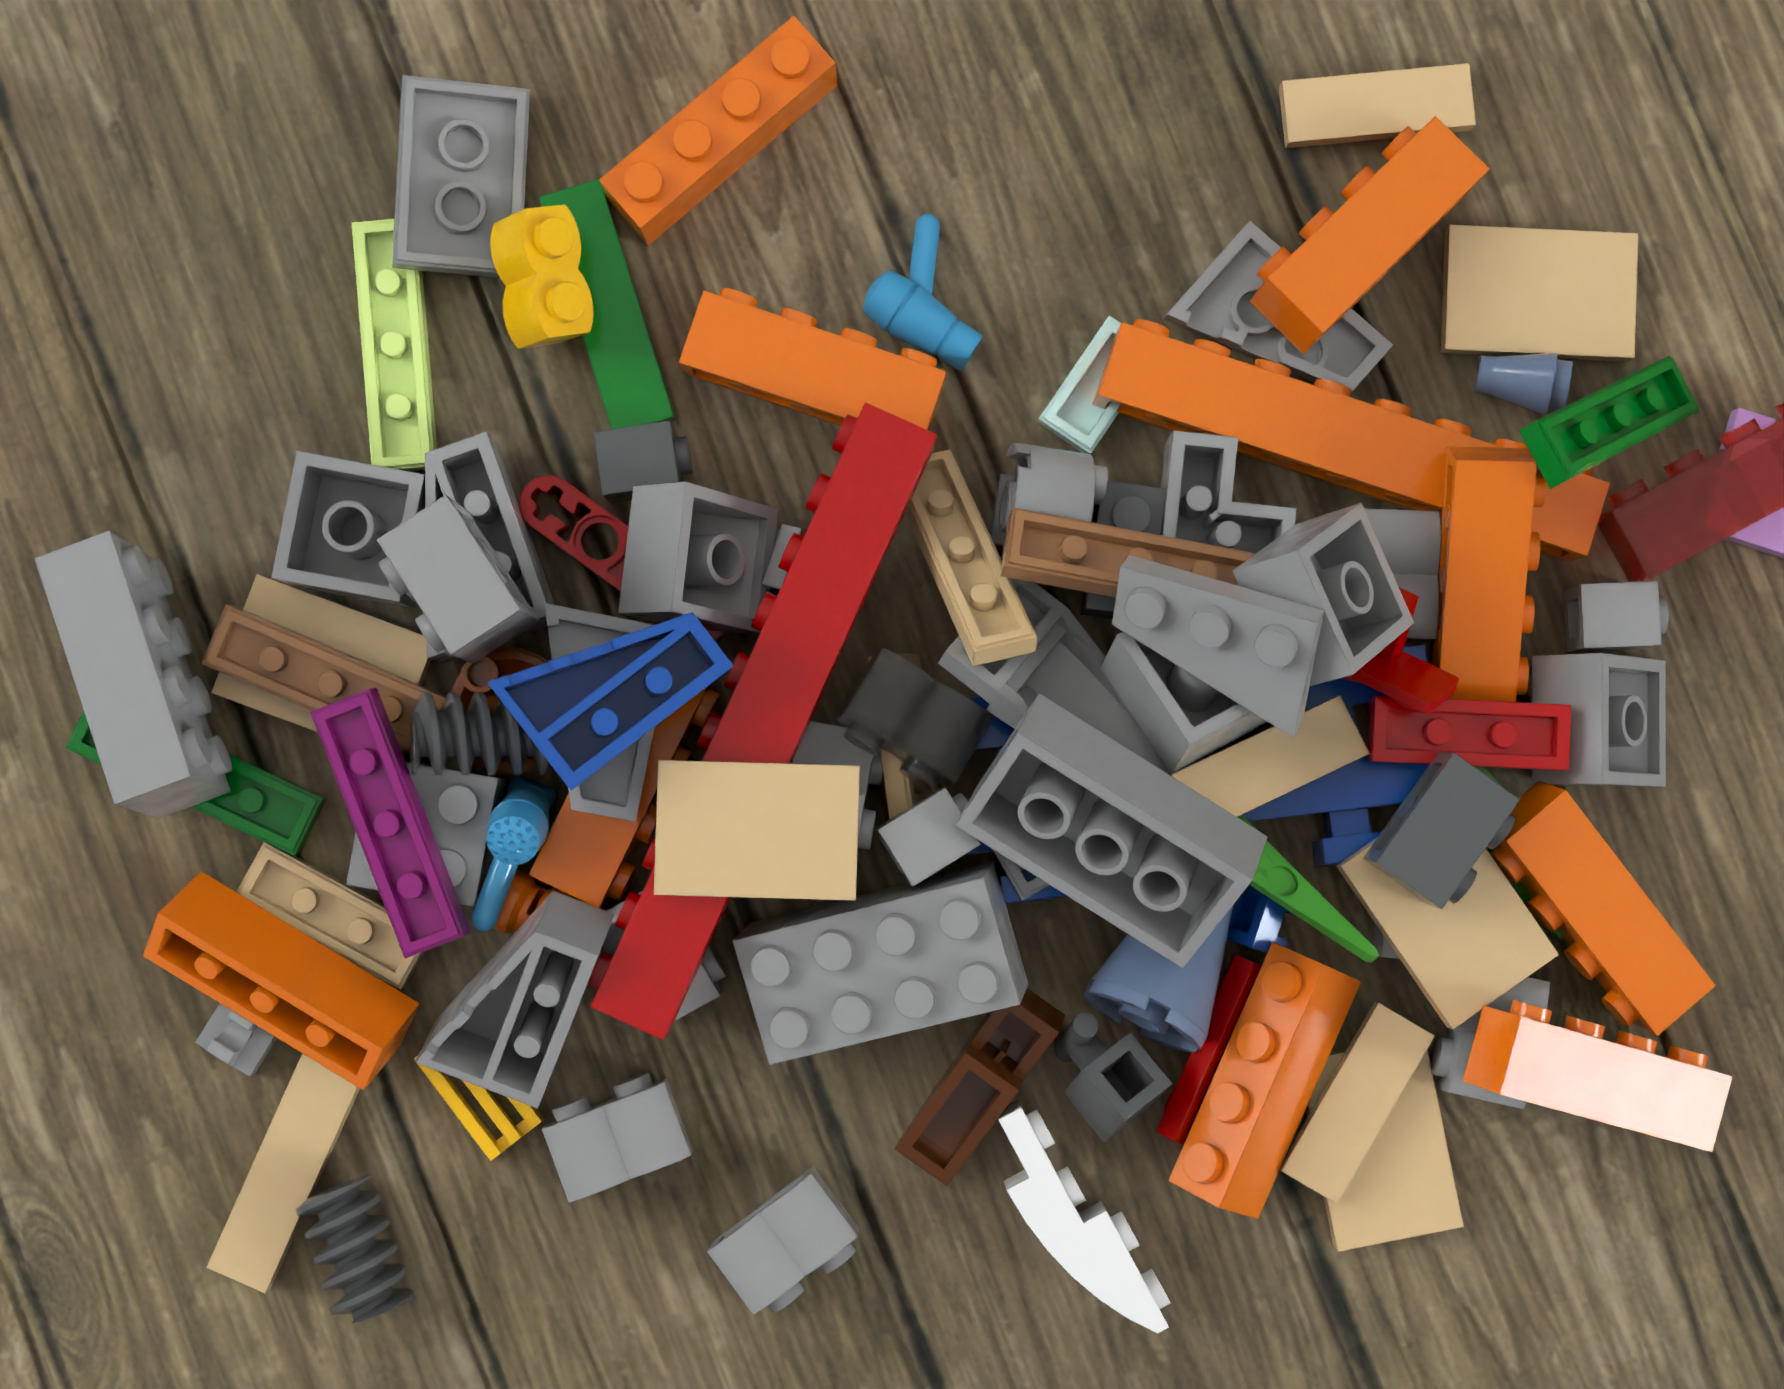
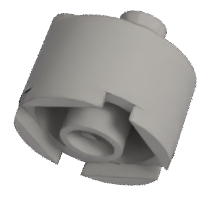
(1048, 483)

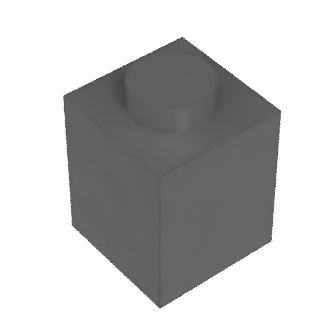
(640, 457)

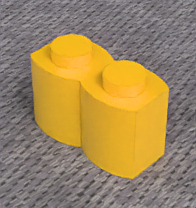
(539, 263)

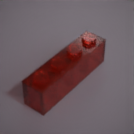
(1698, 501)

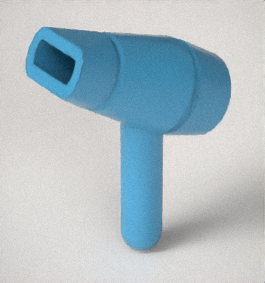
(912, 312)
(513, 837)

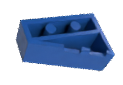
(610, 695)

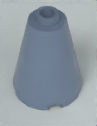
(1158, 995)

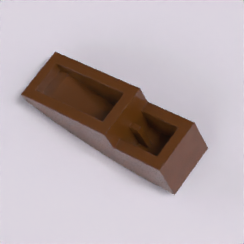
(979, 1086)

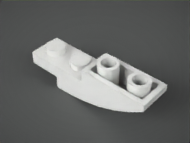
(1085, 1243)

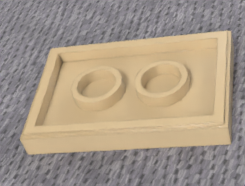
(1539, 292)
(333, 625)
(756, 830)
(1458, 952)
(1406, 1176)

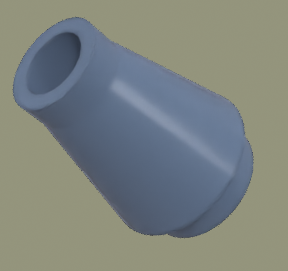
(1527, 381)

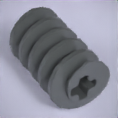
(468, 735)
(355, 1250)

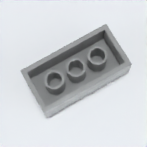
(134, 675)
(1113, 831)
(881, 963)

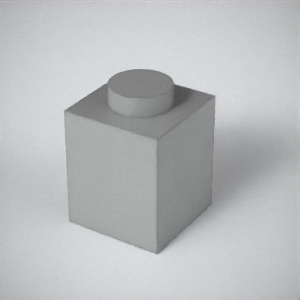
(1614, 616)
(926, 836)

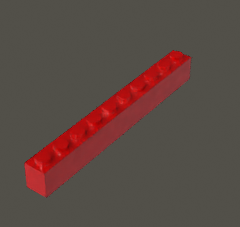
(774, 692)

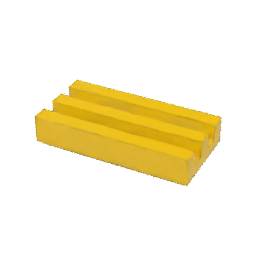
(473, 1122)

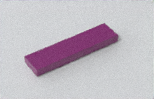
(390, 822)

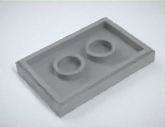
(457, 172)

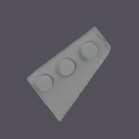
(479, 481)
(521, 1004)

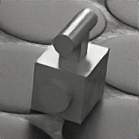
(1112, 1082)

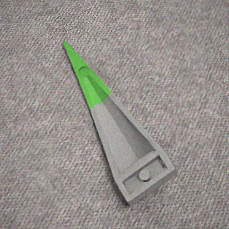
(1070, 675)

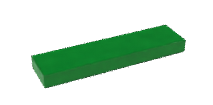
(619, 336)
(1609, 421)
(257, 804)

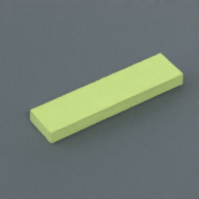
(393, 351)

